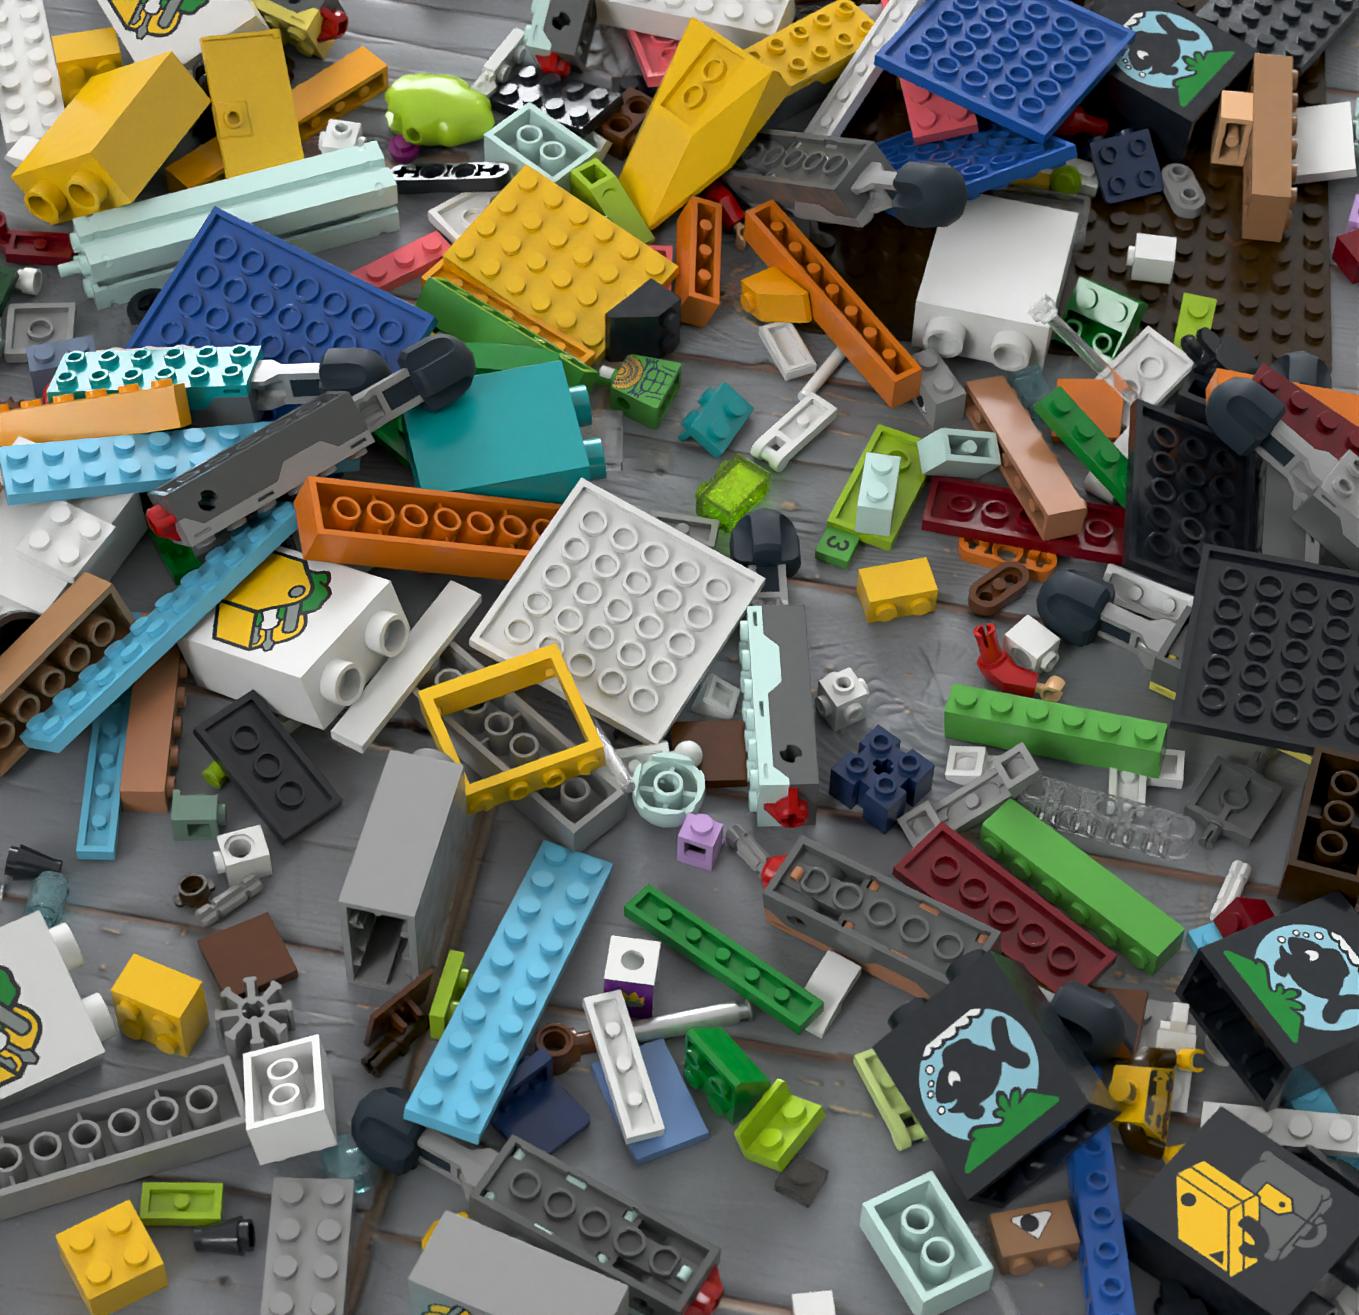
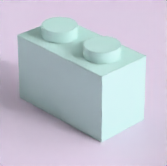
(959, 453)
(877, 494)

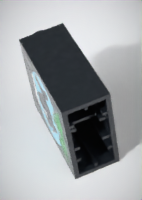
(1168, 75)
(1283, 999)
(994, 1077)

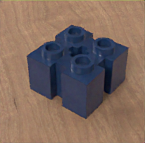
(881, 779)

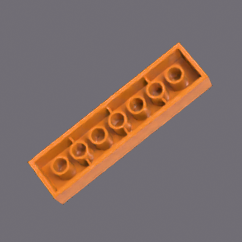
(417, 528)

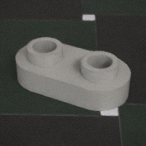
(1182, 191)

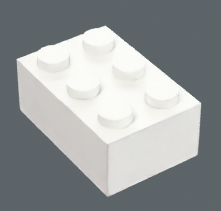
(289, 1099)

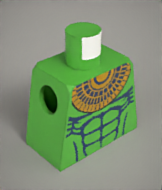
(642, 388)

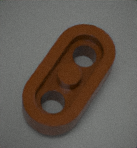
(995, 589)

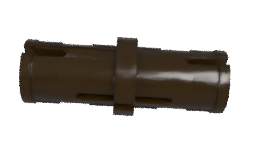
(394, 1045)

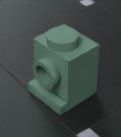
(197, 816)

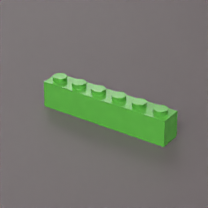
(477, 322)
(1056, 730)
(1081, 887)

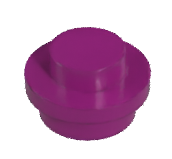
(402, 151)

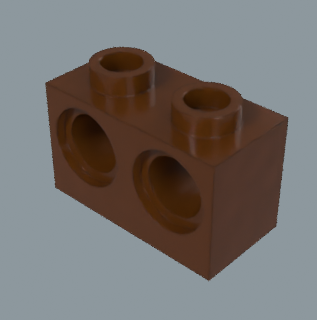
(625, 123)

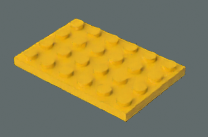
(556, 257)

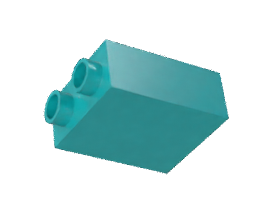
(507, 437)

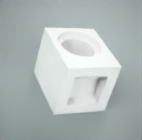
(1032, 645)
(243, 842)

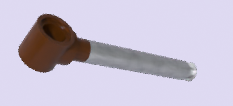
(575, 1044)

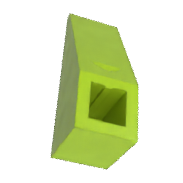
(604, 193)

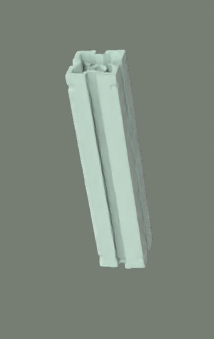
(303, 202)

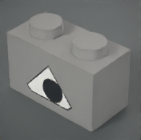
(940, 393)

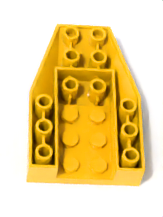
(698, 122)

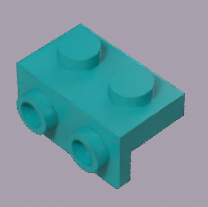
(717, 418)

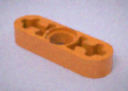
(980, 557)

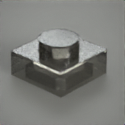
(801, 1180)

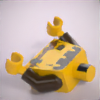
(1145, 1097)

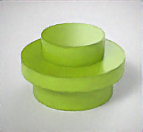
(1065, 180)

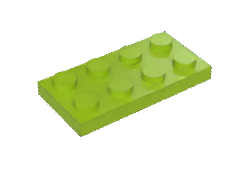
(910, 484)

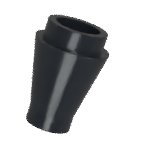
(27, 864)
(226, 1237)

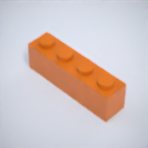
(698, 260)

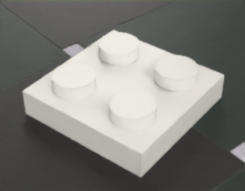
(66, 541)

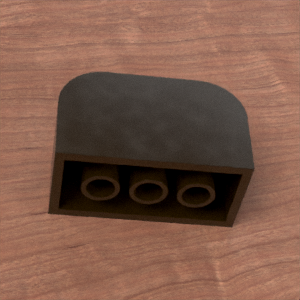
(1325, 831)

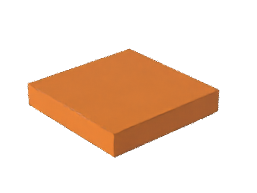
(1099, 403)

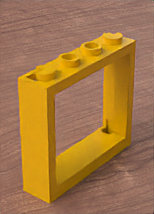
(496, 682)

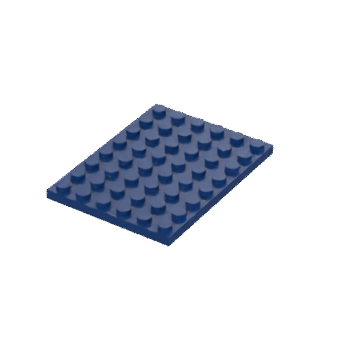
(267, 293)

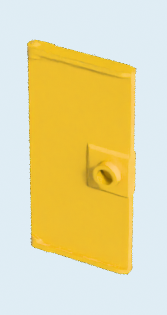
(251, 101)

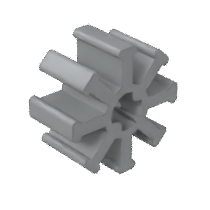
(254, 1017)

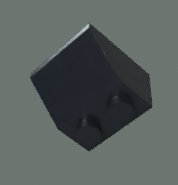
(643, 324)

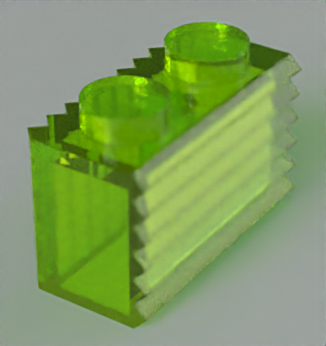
(732, 491)

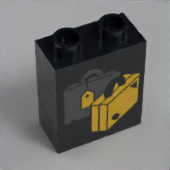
(1246, 1225)

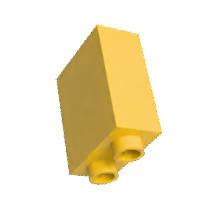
(110, 139)

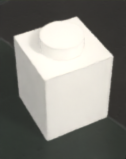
(1152, 258)

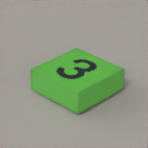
(837, 547)

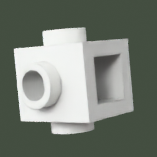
(341, 135)
(842, 698)

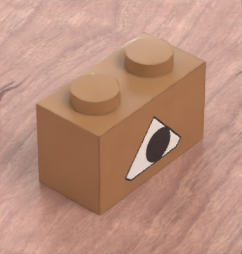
(1033, 1237)

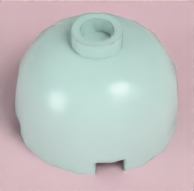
(668, 789)

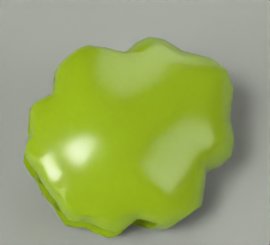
(437, 110)

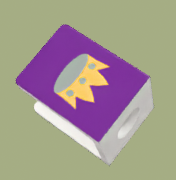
(634, 969)

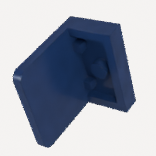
(1124, 165)
(538, 1106)

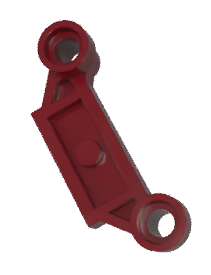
(34, 246)

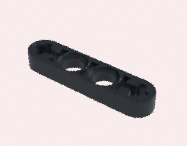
(451, 177)

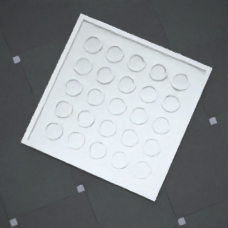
(626, 604)

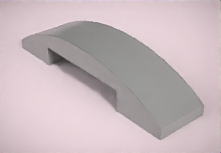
(976, 800)

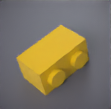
(897, 590)

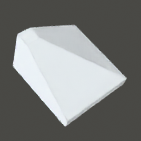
(716, 698)

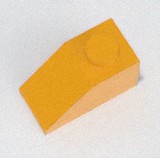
(775, 297)

